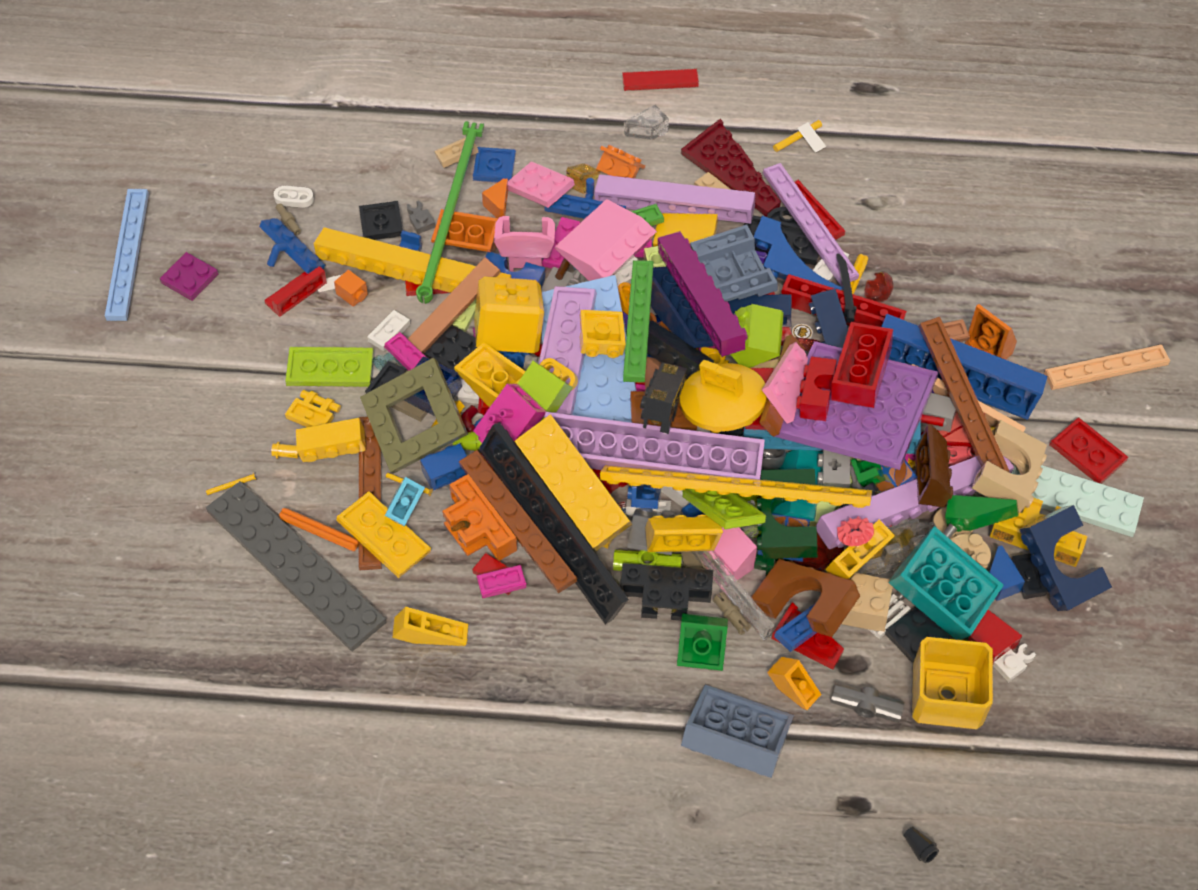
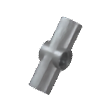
(867, 702)

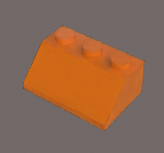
(469, 231)

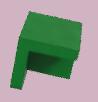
(867, 472)

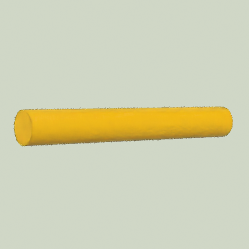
(794, 137)

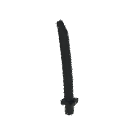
(850, 309)

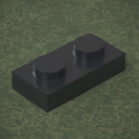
(386, 374)
(1032, 586)

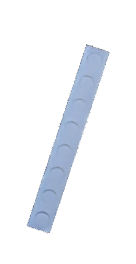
(126, 255)

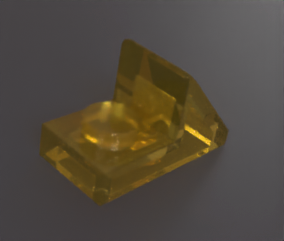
(580, 173)

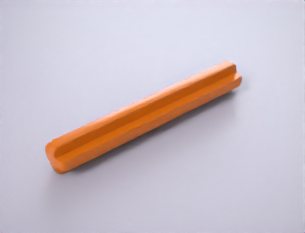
(319, 529)

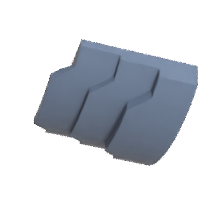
(735, 264)

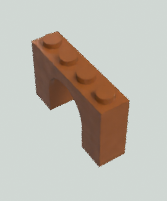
(789, 579)

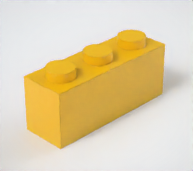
(330, 440)

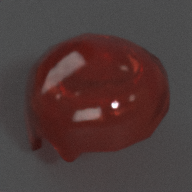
(879, 288)

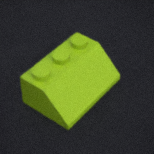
(763, 333)

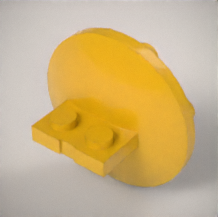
(723, 396)

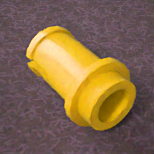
(284, 450)

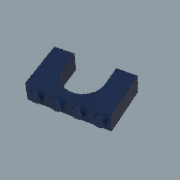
(1041, 540)

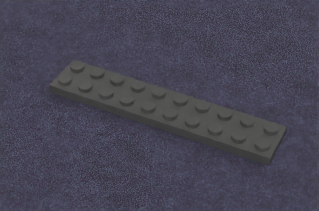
(296, 566)

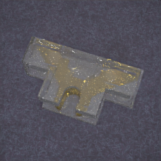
(891, 556)

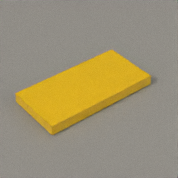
(387, 540)

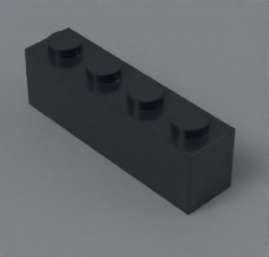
(673, 350)

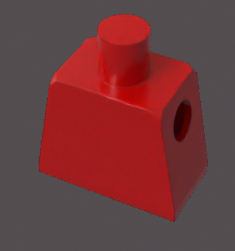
(996, 634)

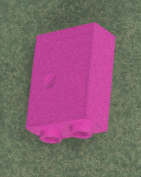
(514, 411)

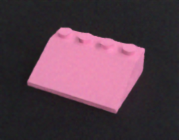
(605, 241)

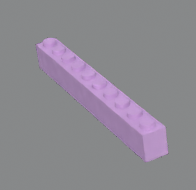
(898, 503)

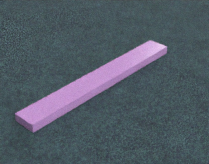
(808, 220)

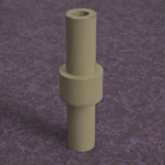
(288, 219)

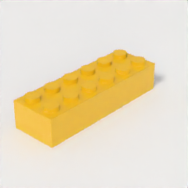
(573, 482)

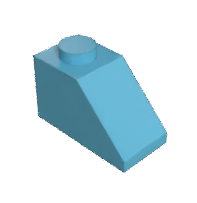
(404, 501)

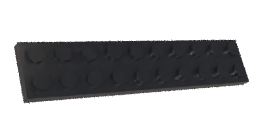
(550, 518)

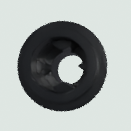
(921, 845)

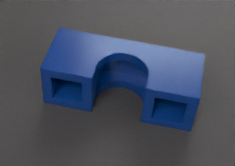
(528, 272)

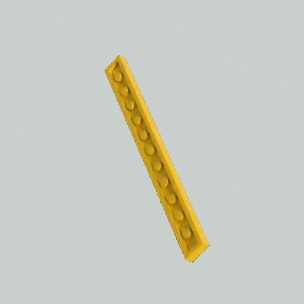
(745, 487)

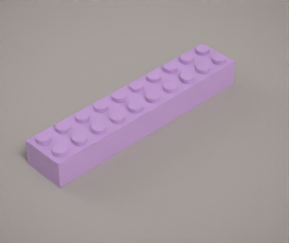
(682, 450)

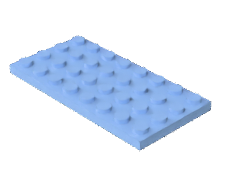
(601, 383)

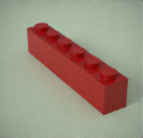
(867, 312)

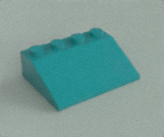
(946, 584)

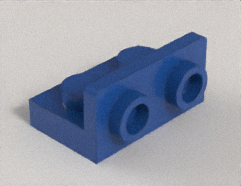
(644, 496)

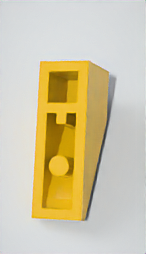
(857, 556)
(426, 628)

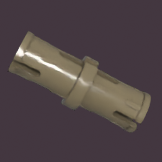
(732, 612)

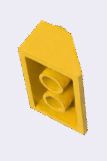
(682, 534)

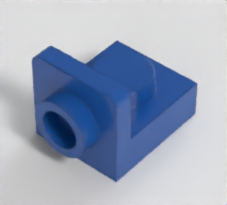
(410, 241)

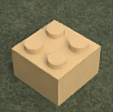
(873, 605)

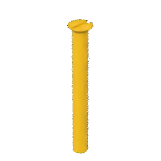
(398, 479)
(230, 484)

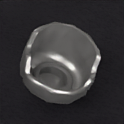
(773, 459)

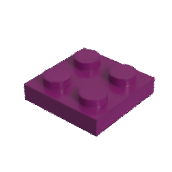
(189, 276)

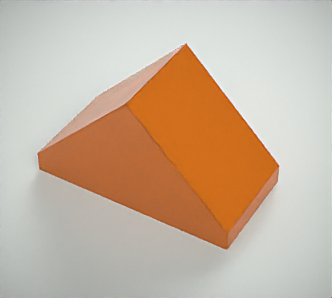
(496, 198)

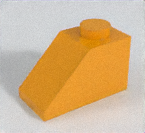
(794, 682)

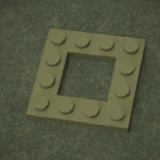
(449, 426)

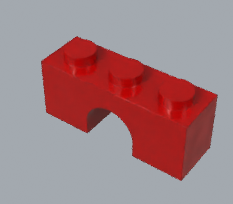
(815, 401)

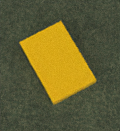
(690, 225)

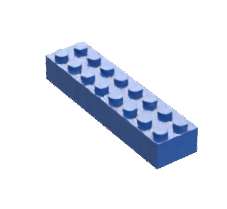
(991, 377)

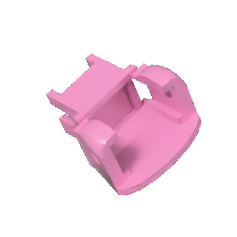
(524, 246)

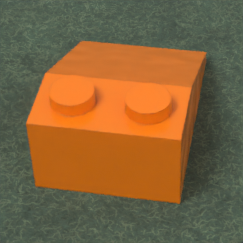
(991, 334)

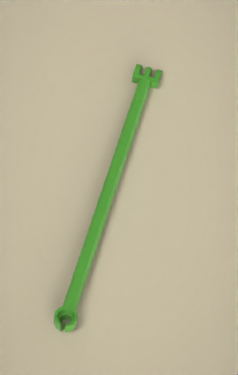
(426, 287)

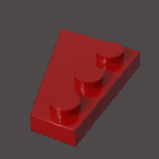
(818, 647)

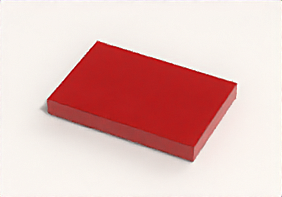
(1088, 451)

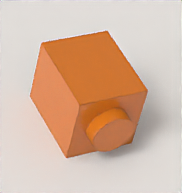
(351, 288)

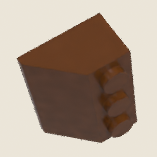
(933, 469)

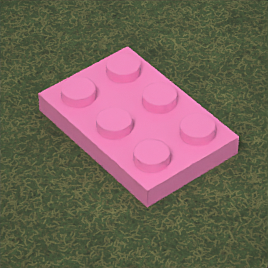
(540, 184)

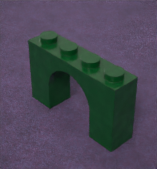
(781, 540)

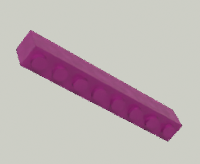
(702, 294)

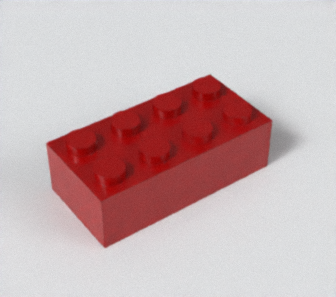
(862, 365)

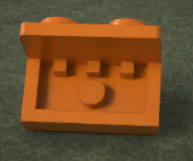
(619, 163)

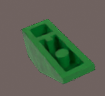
(972, 513)

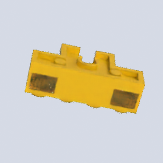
(1068, 548)

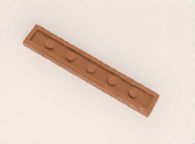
(451, 307)

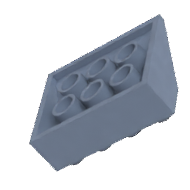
(737, 731)

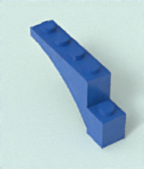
(781, 257)

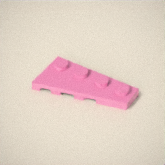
(785, 382)

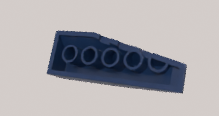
(675, 310)

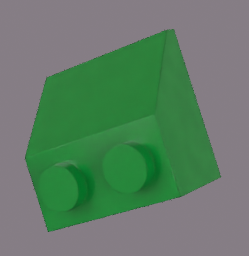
(702, 642)

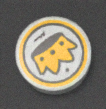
(802, 331)

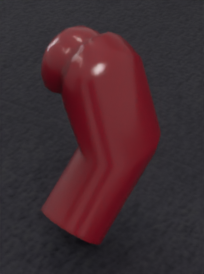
(467, 418)

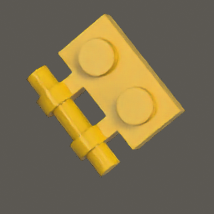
(309, 415)

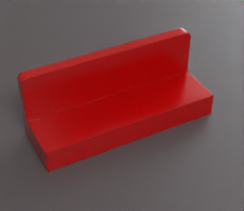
(296, 291)

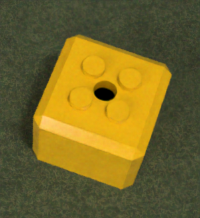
(509, 314)
(957, 667)

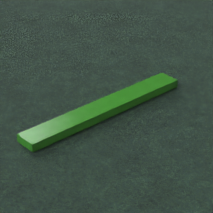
(638, 322)

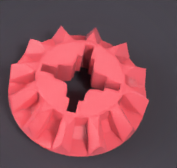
(855, 538)

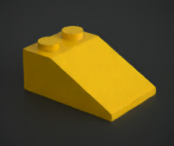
(488, 372)

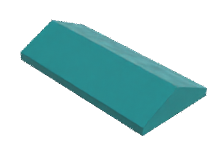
(800, 460)

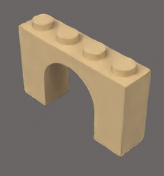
(1026, 454)

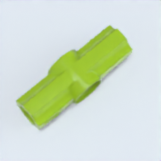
(636, 557)

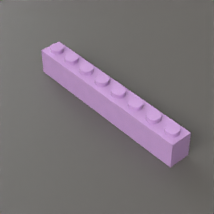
(676, 198)

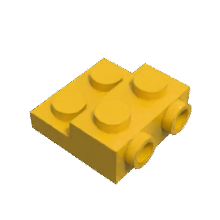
(602, 333)

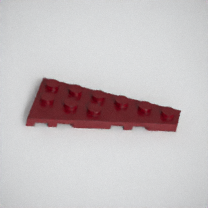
(727, 161)

